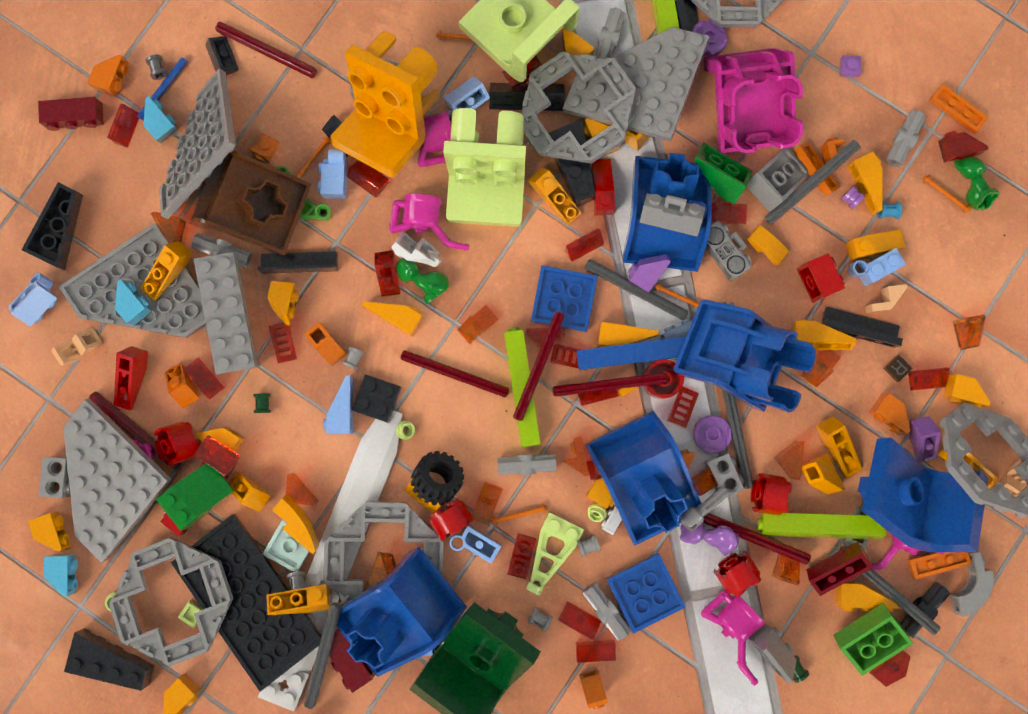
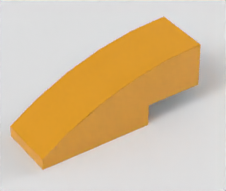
(297, 524)

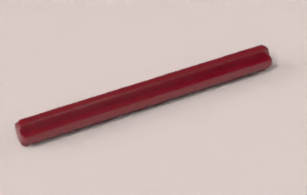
(265, 49)
(538, 366)
(454, 373)
(610, 384)
(126, 423)
(759, 539)

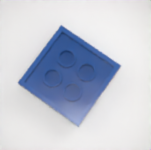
(564, 293)
(645, 593)

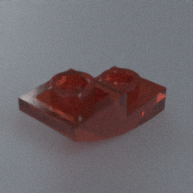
(729, 213)
(203, 378)
(521, 556)

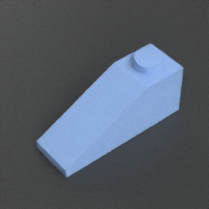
(340, 414)

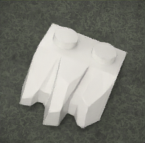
(421, 252)

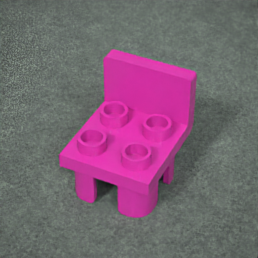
(756, 99)

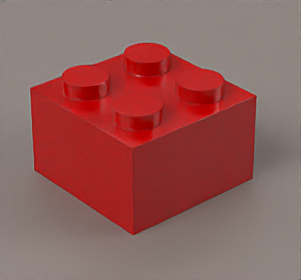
(821, 277)

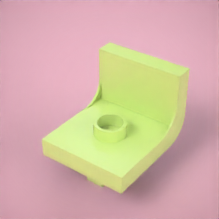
(517, 29)

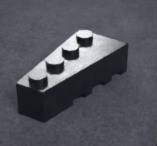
(575, 173)
(55, 227)
(100, 660)

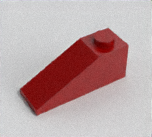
(604, 187)
(129, 374)

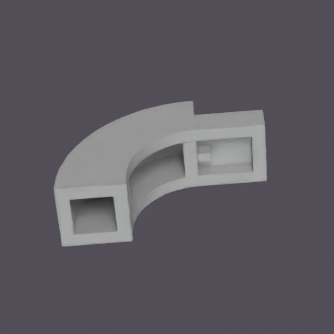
(976, 590)

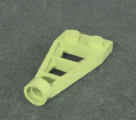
(562, 530)

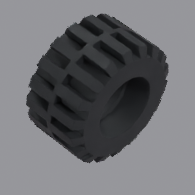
(444, 466)

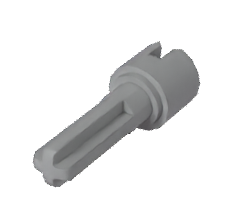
(694, 516)

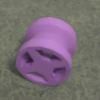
(853, 197)

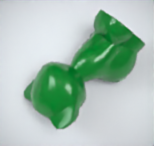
(979, 193)
(431, 283)

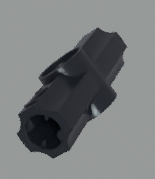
(928, 604)

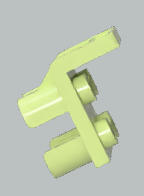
(485, 177)

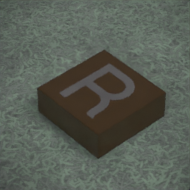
(897, 368)

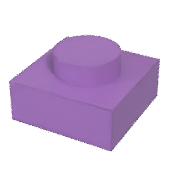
(850, 66)

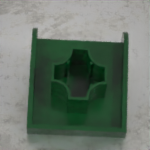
(475, 663)

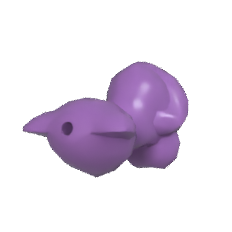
(721, 537)

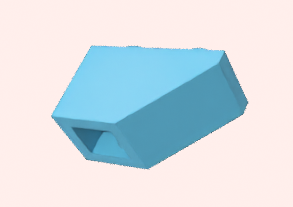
(156, 121)
(130, 304)
(61, 572)

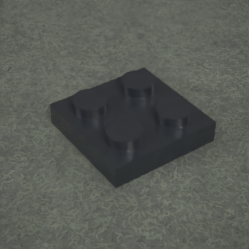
(376, 398)

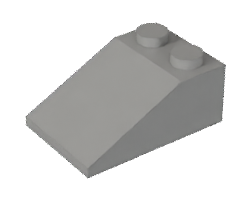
(778, 179)
(775, 652)

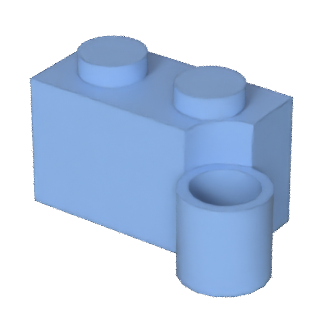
(468, 95)
(333, 175)
(877, 268)
(34, 300)
(477, 543)

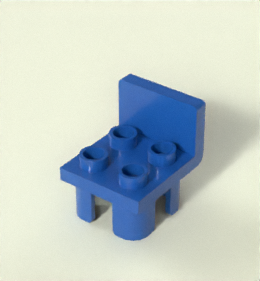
(743, 355)

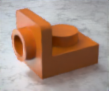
(264, 148)
(829, 148)

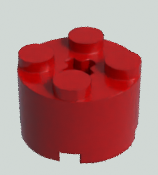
(674, 380)
(176, 443)
(770, 494)
(452, 520)
(737, 573)

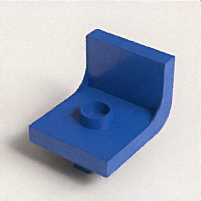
(675, 178)
(644, 476)
(919, 503)
(400, 615)

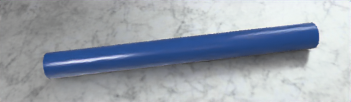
(166, 83)

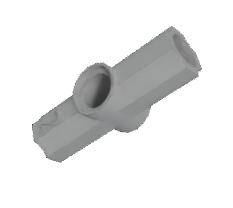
(610, 33)
(905, 138)
(215, 247)
(526, 464)
(606, 611)

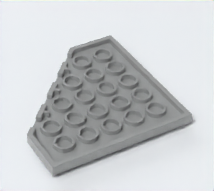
(663, 77)
(203, 147)
(94, 289)
(108, 480)

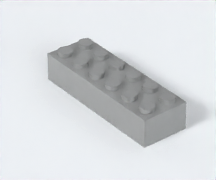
(226, 312)

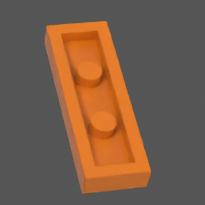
(958, 108)
(813, 163)
(937, 563)

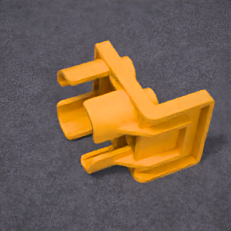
(387, 104)

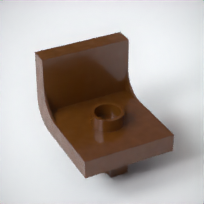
(251, 202)

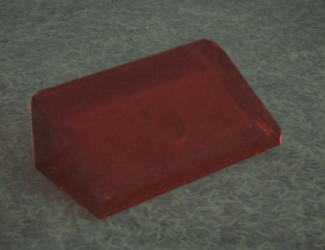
(123, 126)
(367, 178)
(584, 245)
(928, 378)
(594, 397)
(217, 455)
(579, 620)
(595, 651)

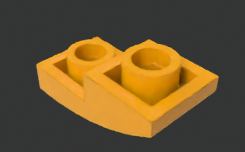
(767, 243)

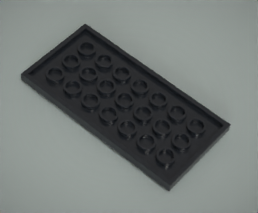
(260, 641)

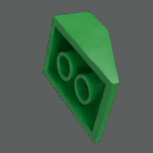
(723, 173)
(194, 496)

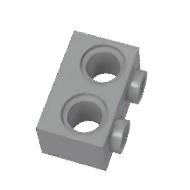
(728, 472)
(51, 476)

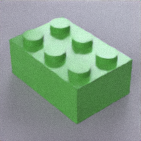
(872, 639)

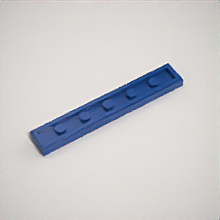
(629, 353)

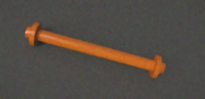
(454, 36)
(313, 156)
(965, 208)
(658, 287)
(519, 514)

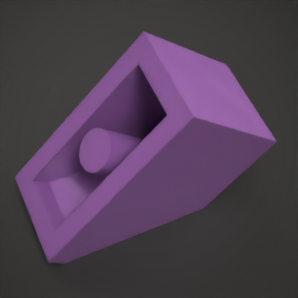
(648, 271)
(924, 438)

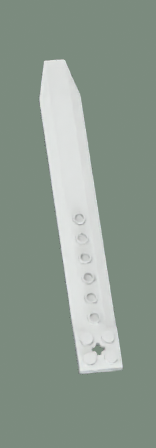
(362, 484)

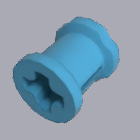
(890, 210)

